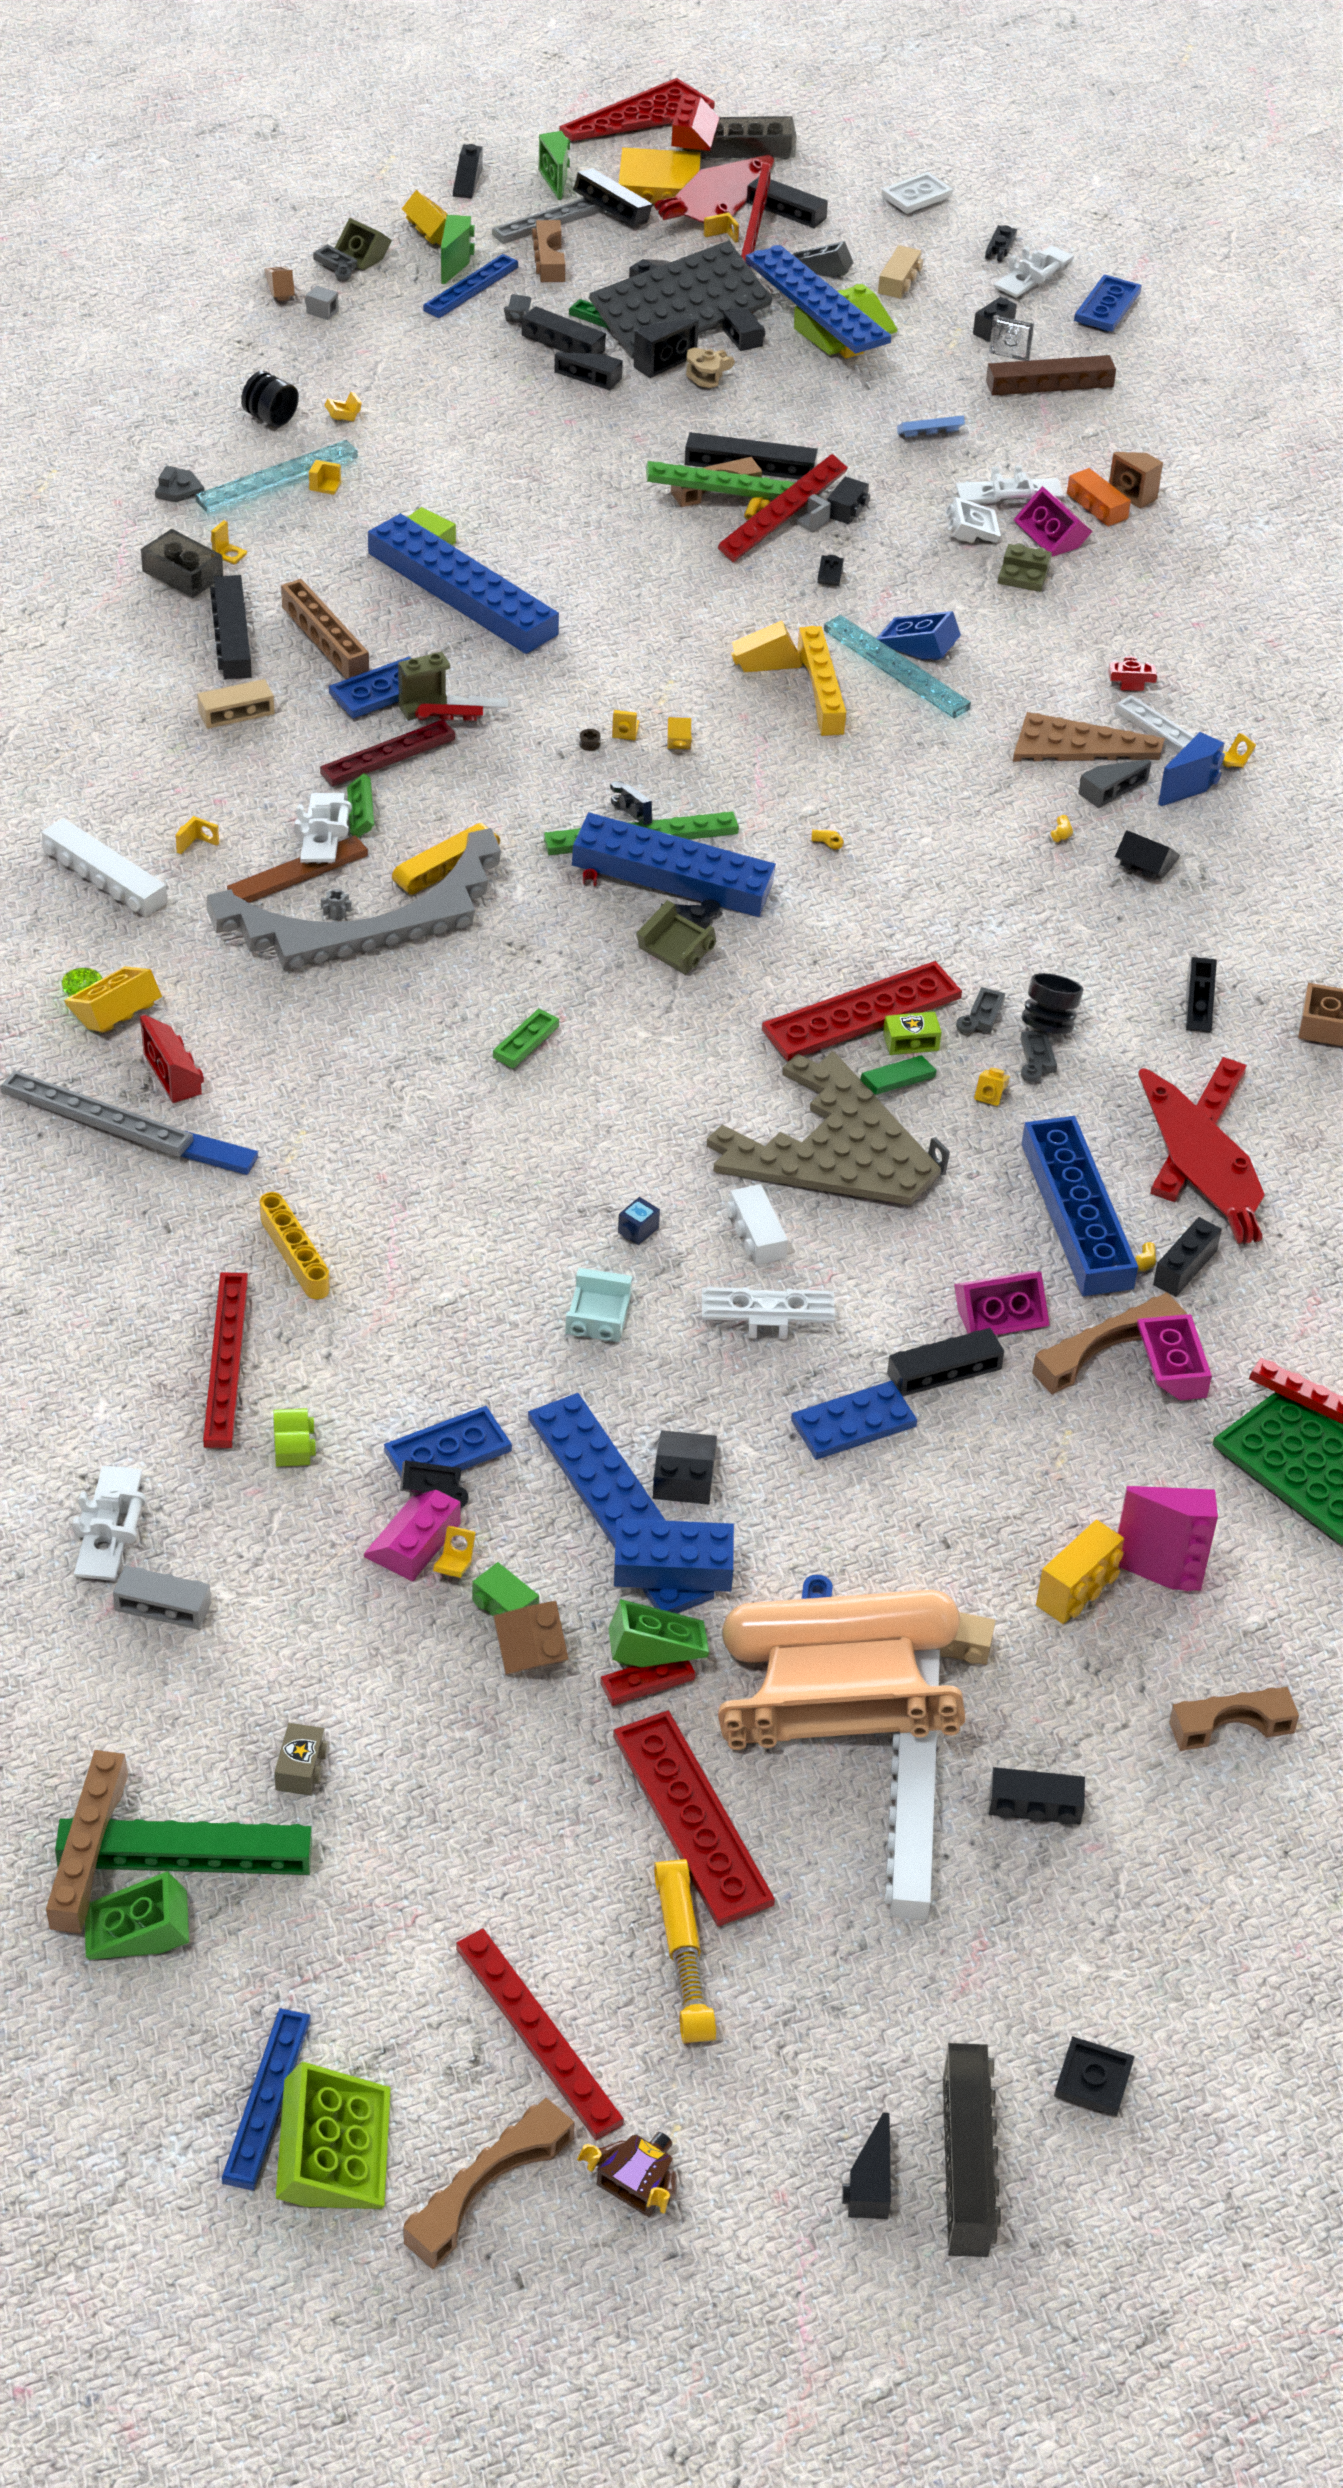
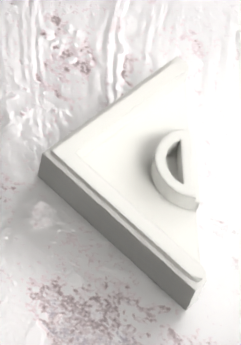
(478, 701)

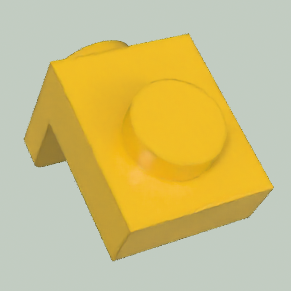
(344, 410)
(991, 1085)

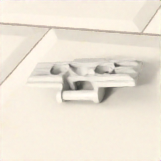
(1032, 269)
(1010, 488)
(323, 822)
(768, 1307)
(99, 1520)

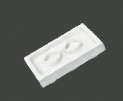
(917, 192)

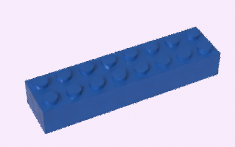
(673, 864)
(1079, 1206)

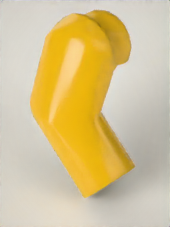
(1064, 829)
(1147, 1259)

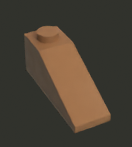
(280, 282)

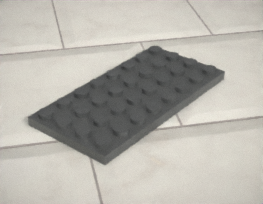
(680, 290)

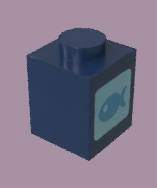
(638, 1220)

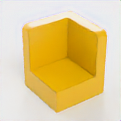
(325, 477)

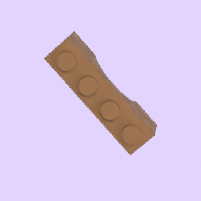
(546, 240)
(691, 496)
(1267, 1710)

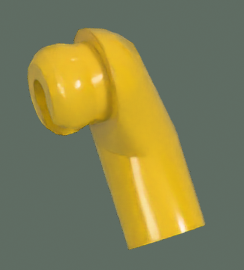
(755, 506)
(829, 837)

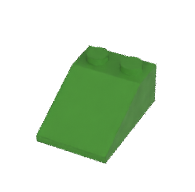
(554, 160)
(456, 246)
(654, 1636)
(138, 1920)

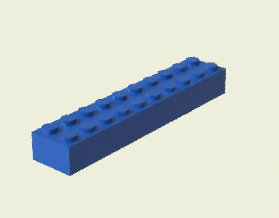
(463, 583)

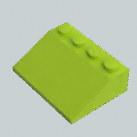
(863, 299)
(333, 2140)

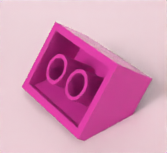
(1052, 523)
(1003, 1303)
(1176, 1355)
(415, 1534)

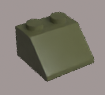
(363, 244)

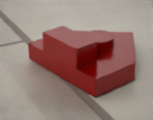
(1132, 673)

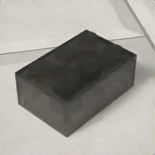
(181, 563)

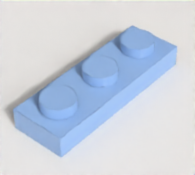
(931, 426)

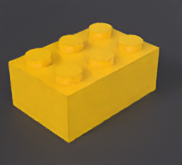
(1080, 1572)

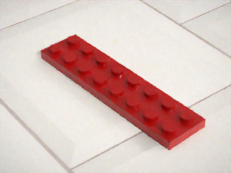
(860, 1010)
(693, 1818)

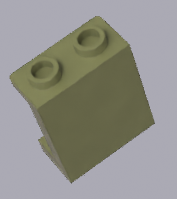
(422, 682)
(675, 939)

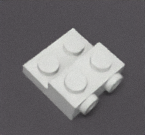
(972, 521)

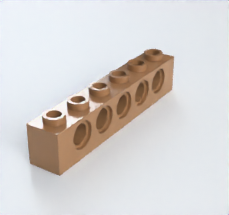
(324, 629)

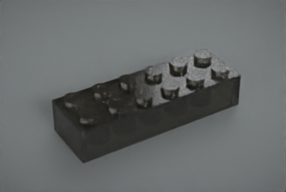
(752, 138)
(970, 2150)

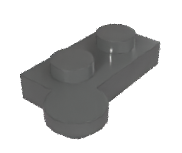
(336, 260)
(983, 1013)
(1038, 1055)

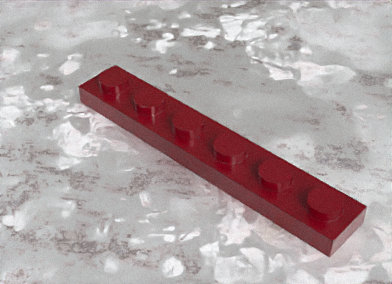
(387, 753)

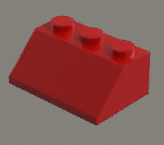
(694, 124)
(170, 1060)

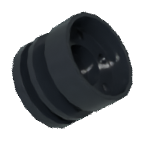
(270, 398)
(1052, 1003)

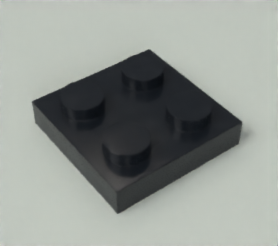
(1094, 2076)

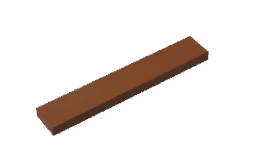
(295, 872)

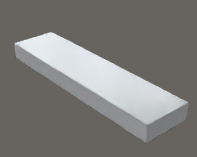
(1153, 722)

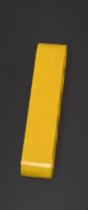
(433, 863)
(294, 1245)

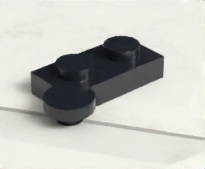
(699, 913)
(426, 1477)

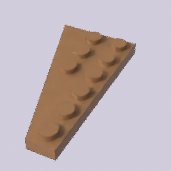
(1079, 741)

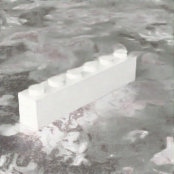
(104, 867)

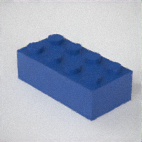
(674, 1555)

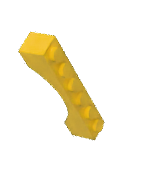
(827, 694)

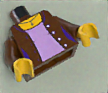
(635, 2171)

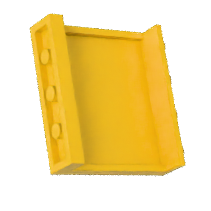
(656, 172)

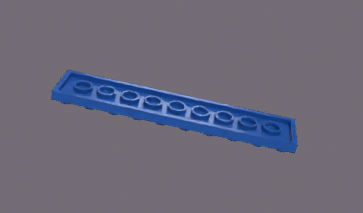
(818, 299)
(603, 1480)

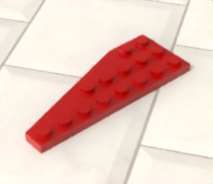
(639, 111)

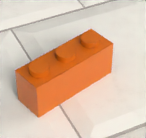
(1098, 497)

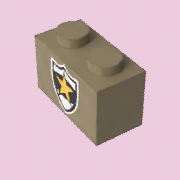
(300, 1759)

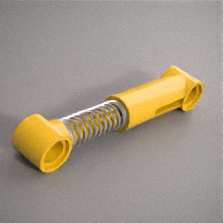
(673, 1886)

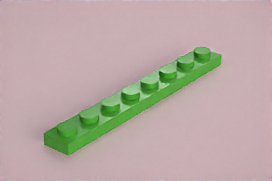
(715, 480)
(685, 827)

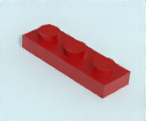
(642, 1681)

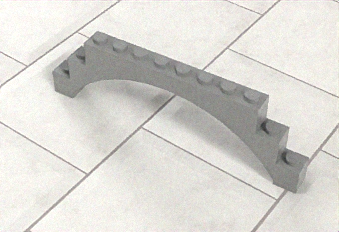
(309, 942)

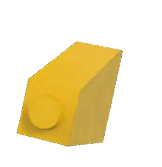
(766, 650)

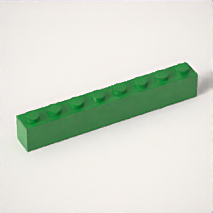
(200, 1847)

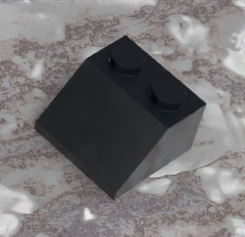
(1145, 854)

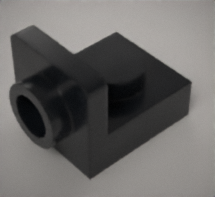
(830, 570)

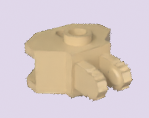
(708, 365)

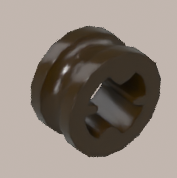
(589, 739)

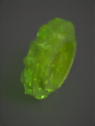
(74, 978)

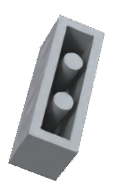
(162, 1597)

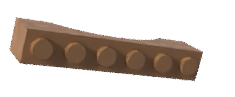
(1061, 1363)
(75, 1874)
(535, 2138)

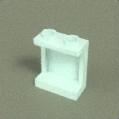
(599, 1305)

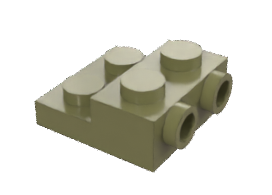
(1025, 567)

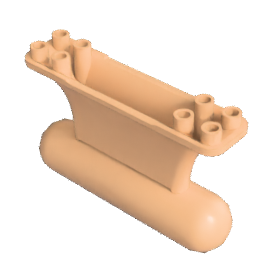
(841, 1667)

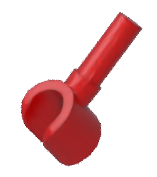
(590, 874)

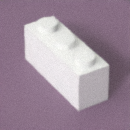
(757, 1224)

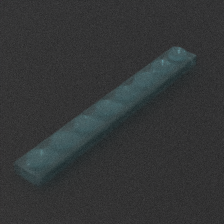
(273, 476)
(897, 666)

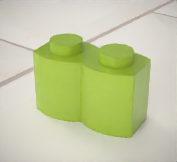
(292, 1437)

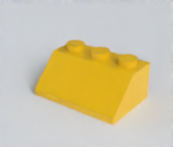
(427, 215)
(114, 998)

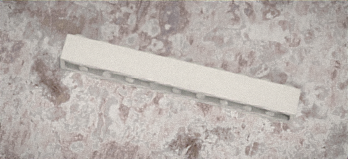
(913, 1812)

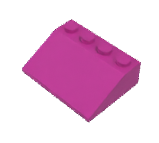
(1168, 1534)

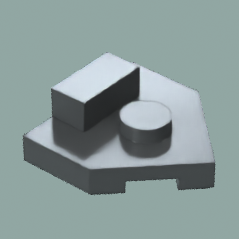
(176, 484)

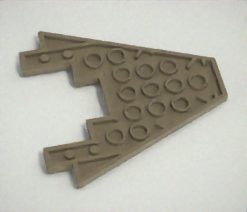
(852, 1152)

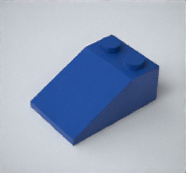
(922, 635)
(1192, 769)

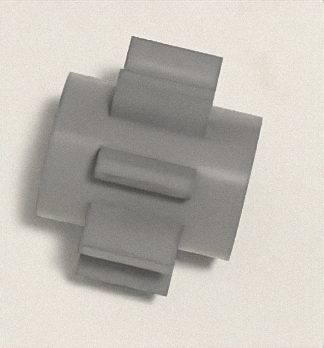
(336, 904)

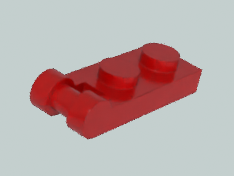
(448, 712)

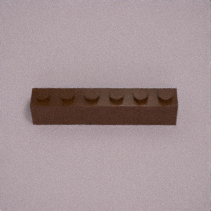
(1050, 375)

